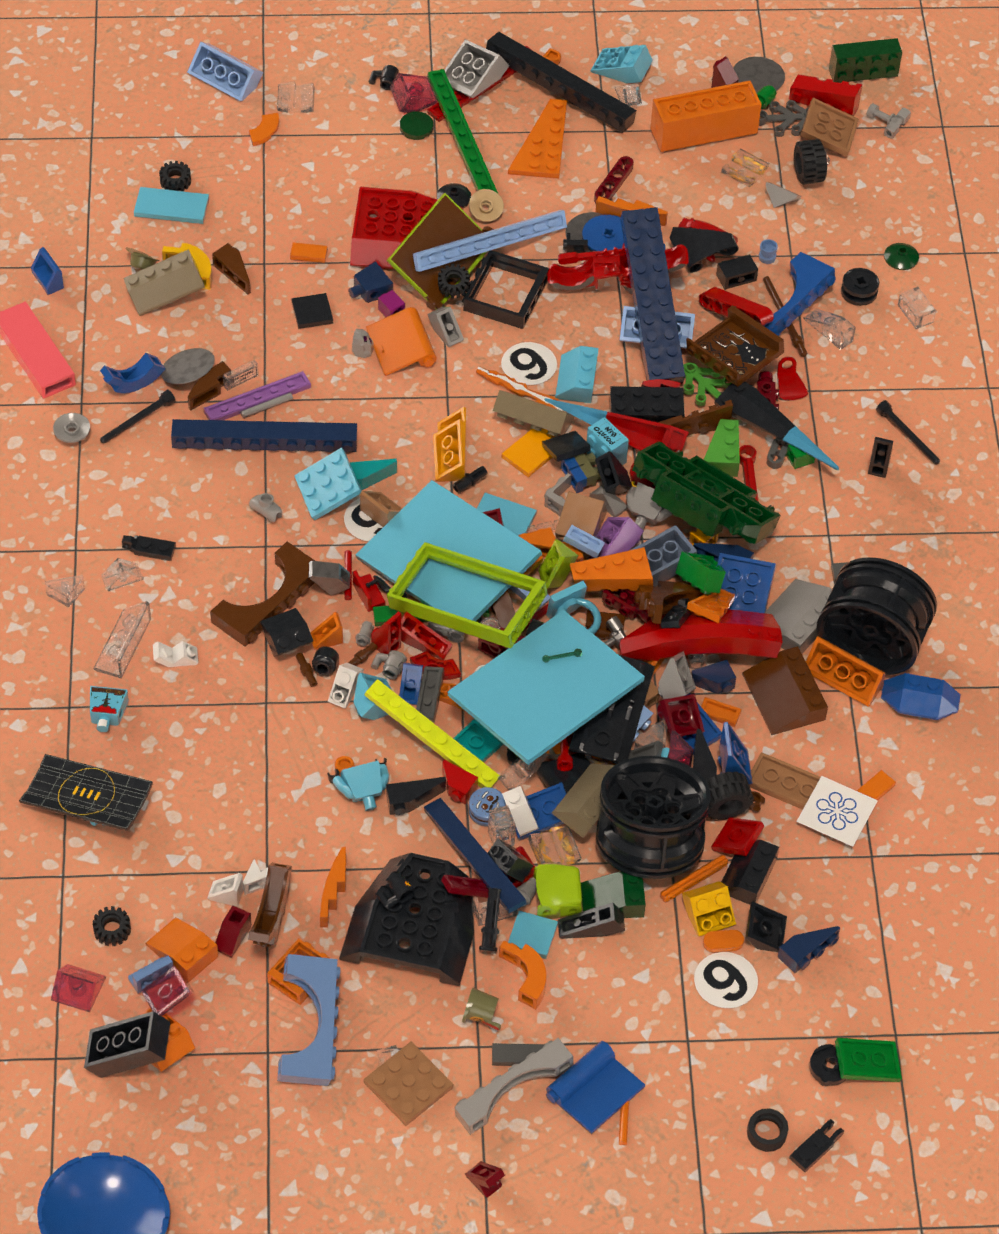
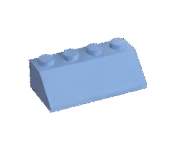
(224, 71)
(630, 333)

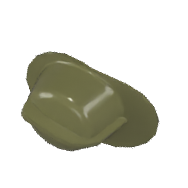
(140, 260)

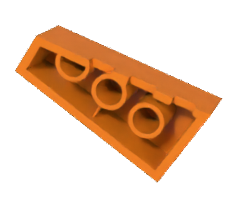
(614, 571)

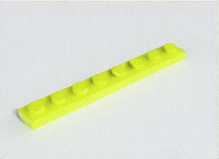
(430, 733)

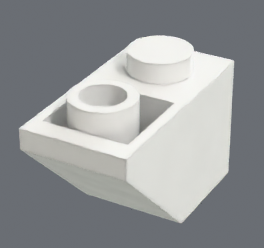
(344, 684)

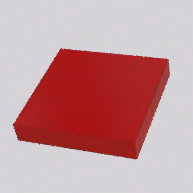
(737, 836)

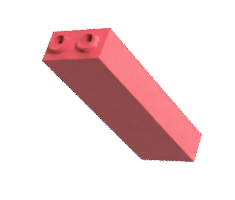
(35, 350)

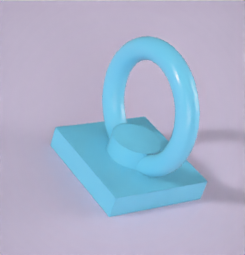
(570, 600)

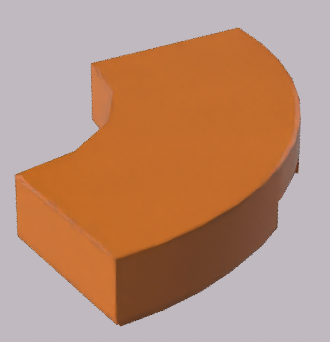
(265, 130)

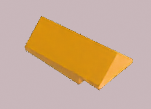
(450, 447)

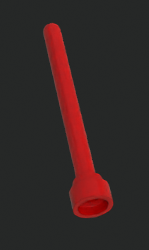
(564, 761)

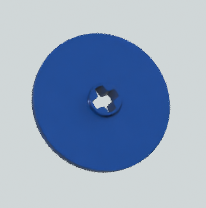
(603, 233)

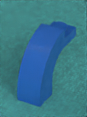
(135, 377)

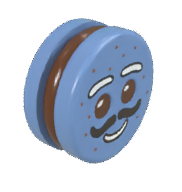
(483, 801)

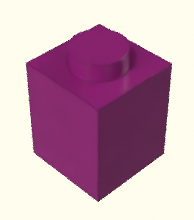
(390, 303)

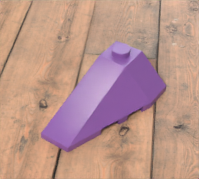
(619, 535)

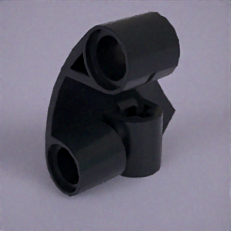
(702, 244)

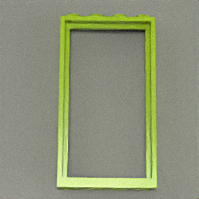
(504, 638)

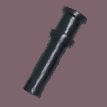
(490, 929)

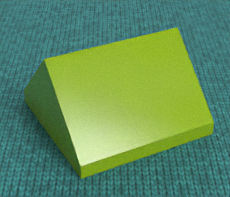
(557, 564)

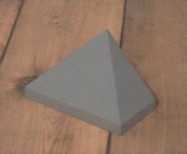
(779, 195)
(614, 505)

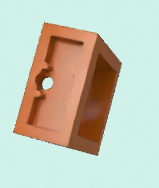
(275, 974)

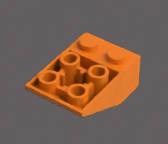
(178, 1043)

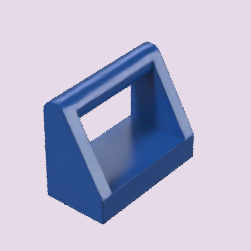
(47, 272)

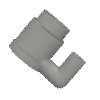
(393, 664)

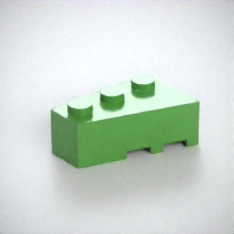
(724, 447)

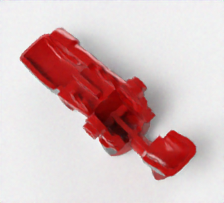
(604, 265)

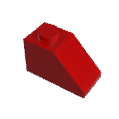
(459, 782)

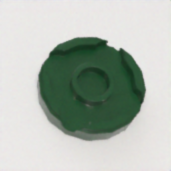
(416, 125)

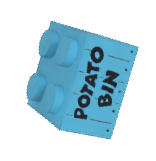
(606, 437)

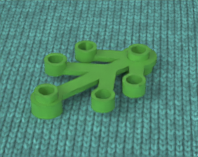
(692, 372)

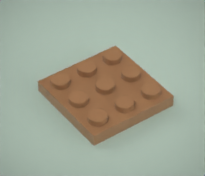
(830, 126)
(408, 1083)

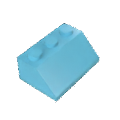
(577, 374)

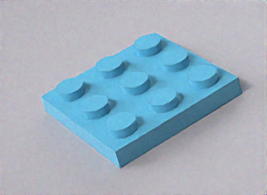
(328, 484)

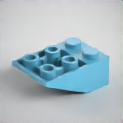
(623, 63)

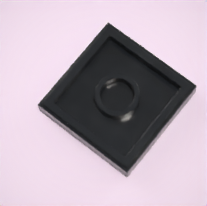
(312, 310)
(566, 446)

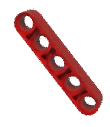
(720, 300)

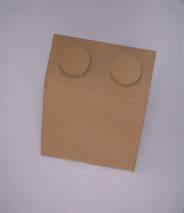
(581, 512)

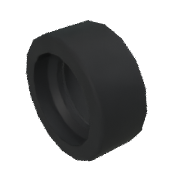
(773, 1116)

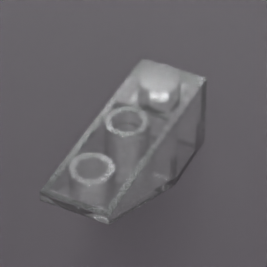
(832, 326)
(520, 772)

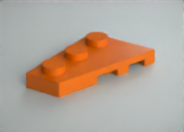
(713, 605)

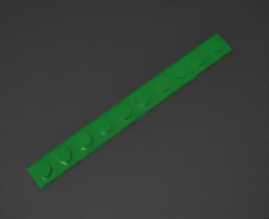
(460, 130)

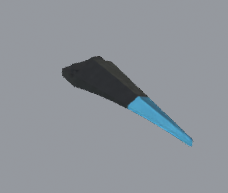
(759, 412)

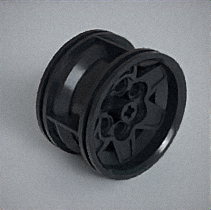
(878, 613)
(652, 817)

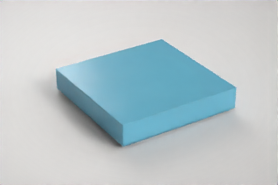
(533, 931)

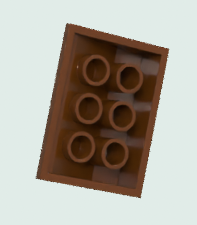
(786, 692)

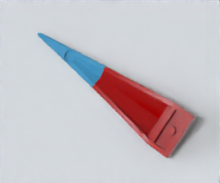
(638, 431)

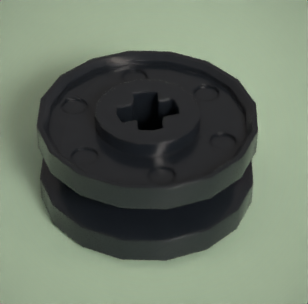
(860, 286)

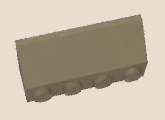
(164, 282)
(532, 412)
(582, 803)

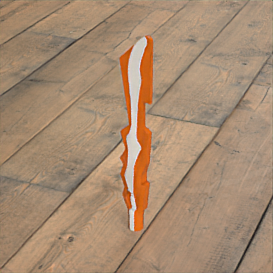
(515, 387)

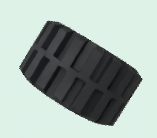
(810, 161)
(729, 795)

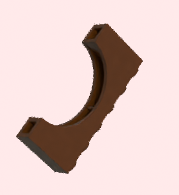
(244, 621)

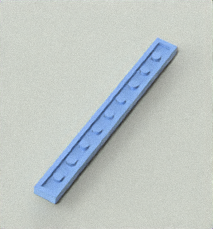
(489, 240)

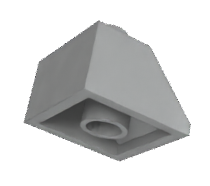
(676, 678)

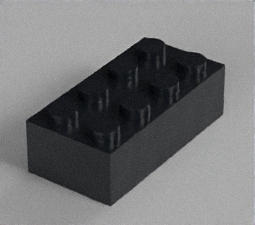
(647, 402)
(127, 1044)

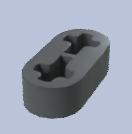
(774, 451)

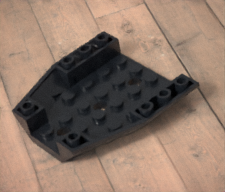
(437, 934)

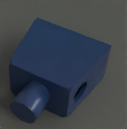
(371, 283)

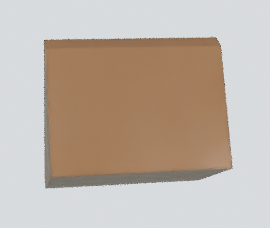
(378, 507)

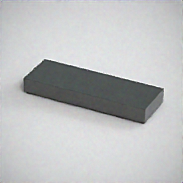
(430, 691)
(512, 1053)

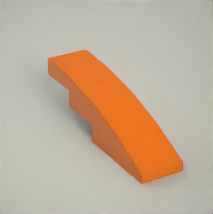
(615, 208)
(334, 883)

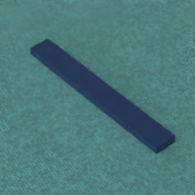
(474, 854)

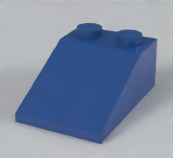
(733, 753)

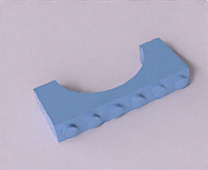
(318, 979)

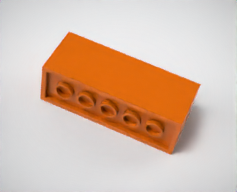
(705, 116)

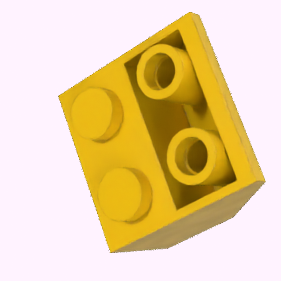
(709, 908)

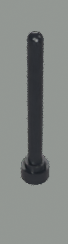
(166, 398)
(885, 409)

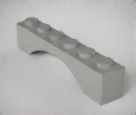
(549, 1062)

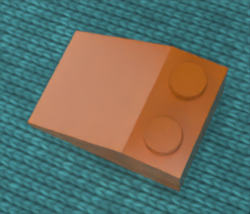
(186, 946)

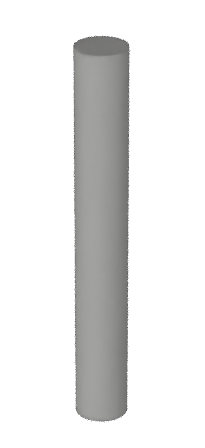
(266, 405)

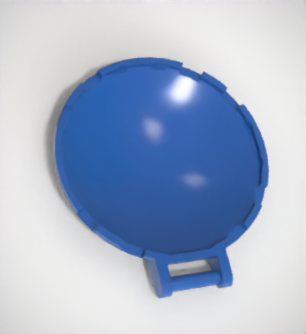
(103, 1197)

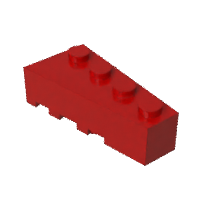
(838, 95)

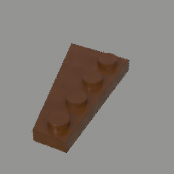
(703, 421)

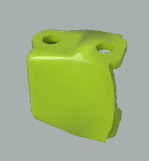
(558, 890)

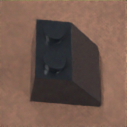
(286, 632)

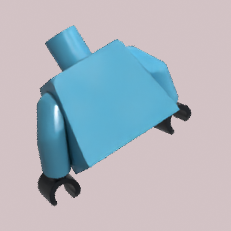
(362, 782)

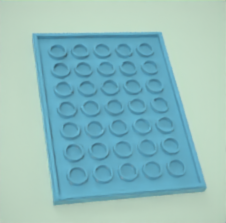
(452, 524)
(539, 702)

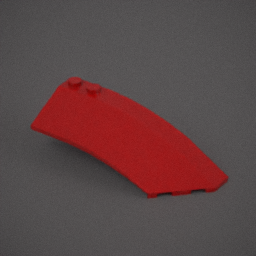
(735, 634)

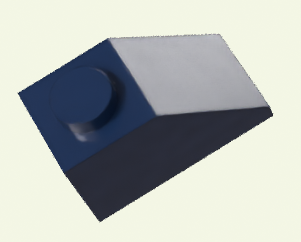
(715, 677)

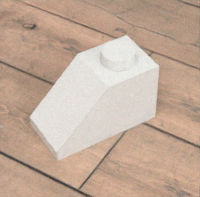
(520, 811)

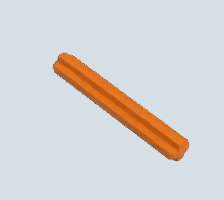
(694, 878)

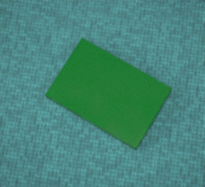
(868, 1060)

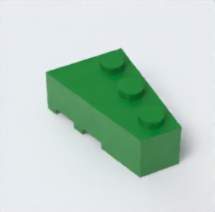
(701, 572)

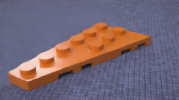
(543, 147)

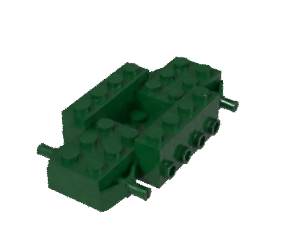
(704, 494)

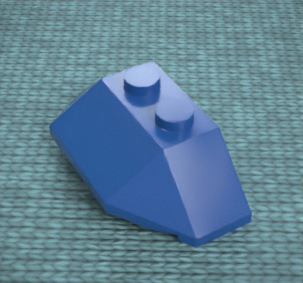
(921, 696)

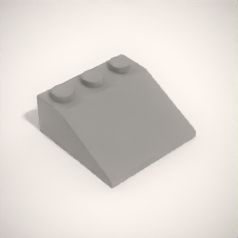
(474, 69)

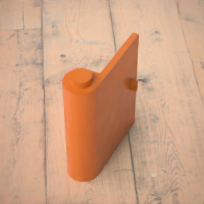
(401, 341)

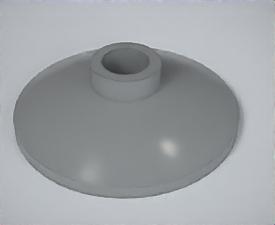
(71, 427)

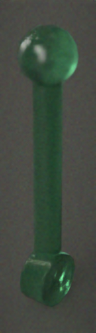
(577, 652)

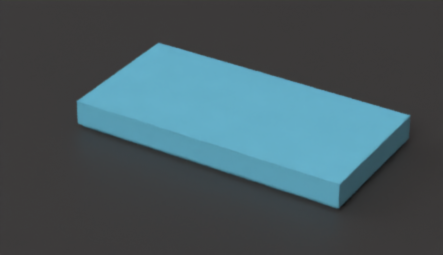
(171, 205)

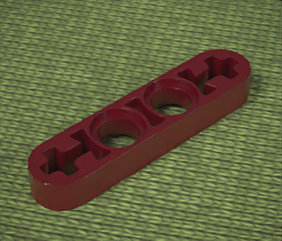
(612, 180)

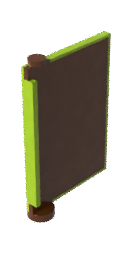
(439, 226)

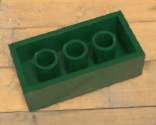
(865, 60)

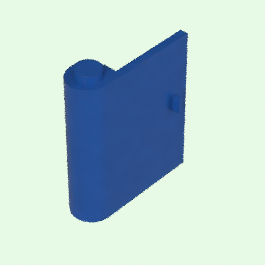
(594, 1087)

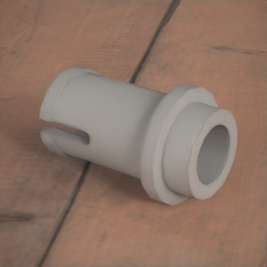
(363, 636)

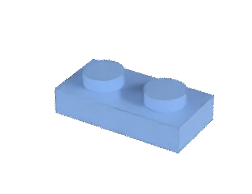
(583, 541)

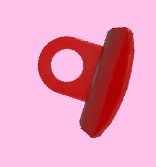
(789, 382)

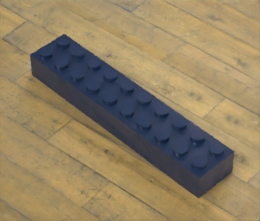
(652, 295)

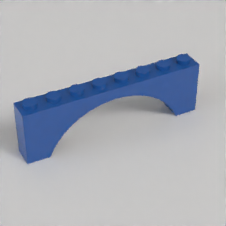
(811, 281)

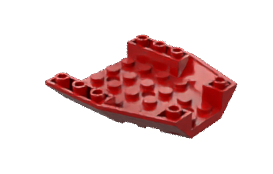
(380, 236)

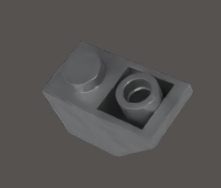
(329, 576)

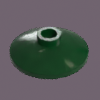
(901, 256)

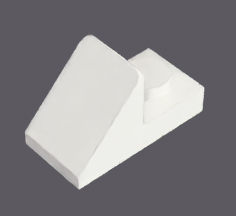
(254, 879)

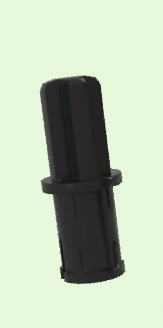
(469, 479)

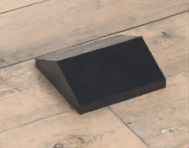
(765, 928)

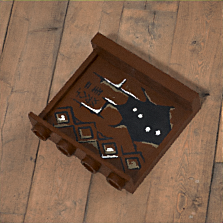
(737, 347)

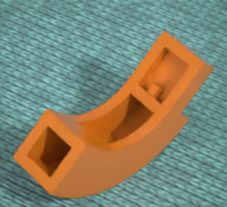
(532, 965)

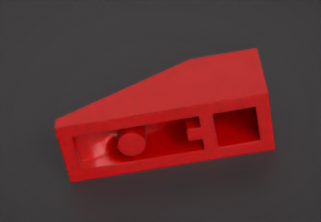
(388, 635)
(422, 637)

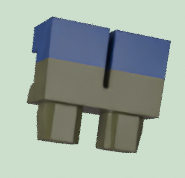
(581, 470)

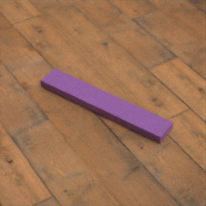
(233, 406)

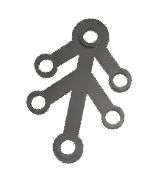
(786, 115)

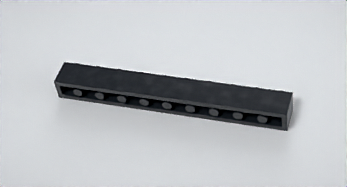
(562, 82)

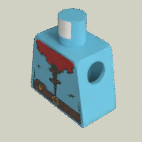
(107, 706)

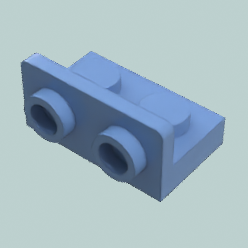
(149, 973)

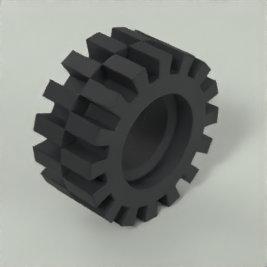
(175, 183)
(454, 272)
(109, 916)

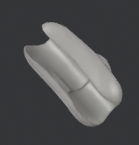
(266, 506)

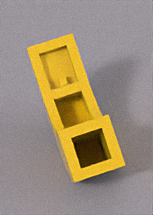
(201, 259)

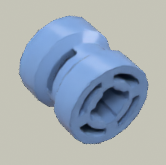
(768, 251)

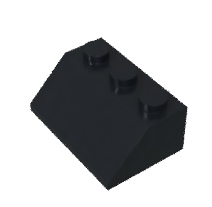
(749, 873)

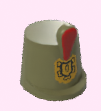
(481, 1008)

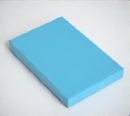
(514, 515)

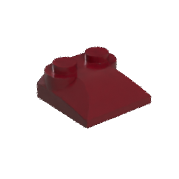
(681, 714)

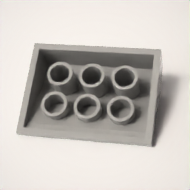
(798, 613)

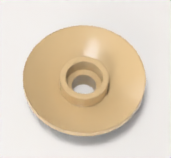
(486, 198)

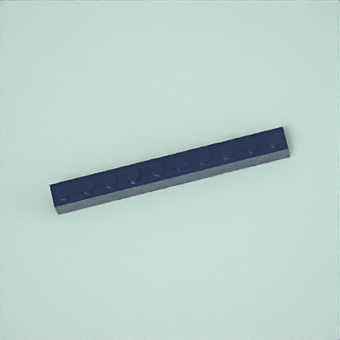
(263, 435)

